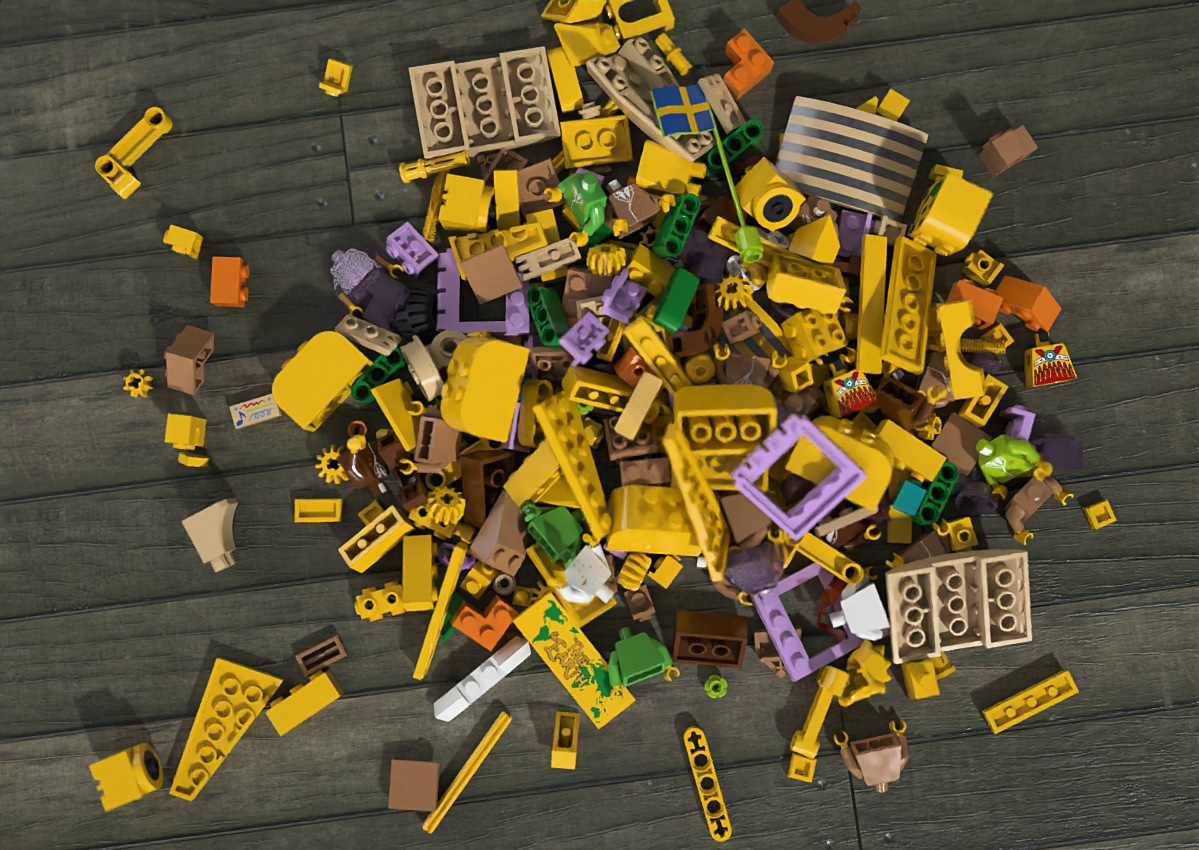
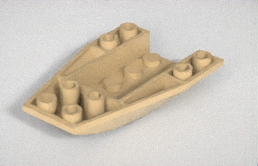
(628, 82)

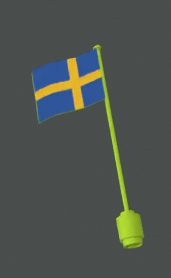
(689, 112)

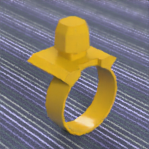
(649, 315)

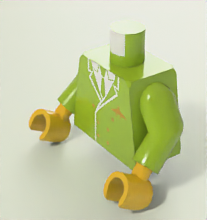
(1006, 459)

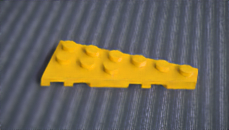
(701, 502)
(225, 713)

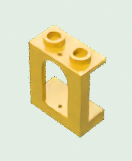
(629, 30)

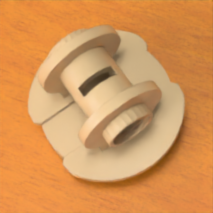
(430, 363)

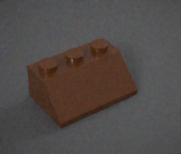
(483, 481)
(709, 639)

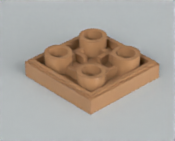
(491, 273)
(552, 364)
(958, 442)
(622, 447)
(414, 785)

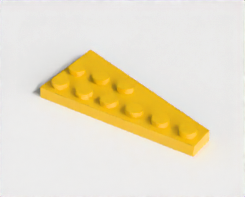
(570, 444)

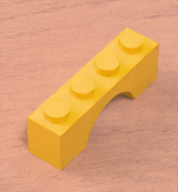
(965, 378)

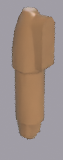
(601, 170)

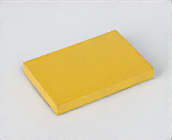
(596, 141)

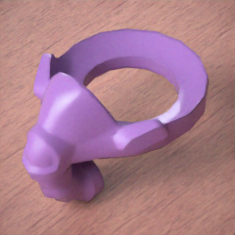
(469, 560)

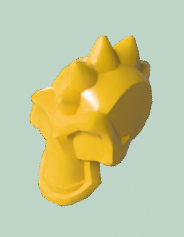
(867, 673)

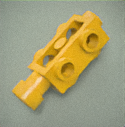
(460, 529)
(381, 601)

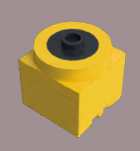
(769, 195)
(467, 205)
(128, 775)

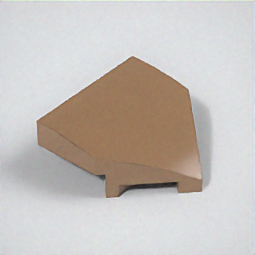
(500, 161)
(767, 651)

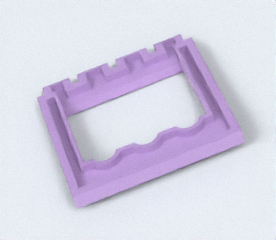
(448, 283)
(820, 499)
(783, 633)

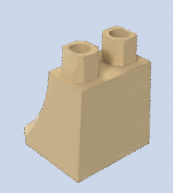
(213, 533)

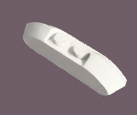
(482, 679)

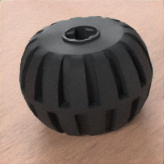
(418, 316)

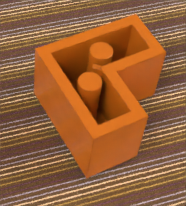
(750, 64)
(984, 302)
(1029, 302)
(487, 626)

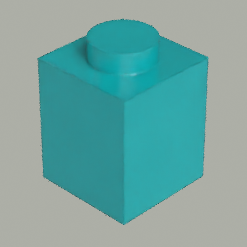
(907, 497)

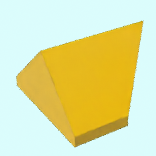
(816, 241)

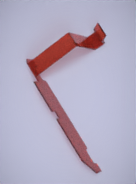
(746, 163)
(885, 501)
(829, 598)

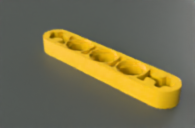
(709, 794)

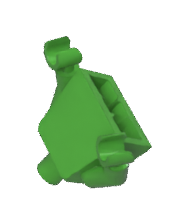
(555, 530)

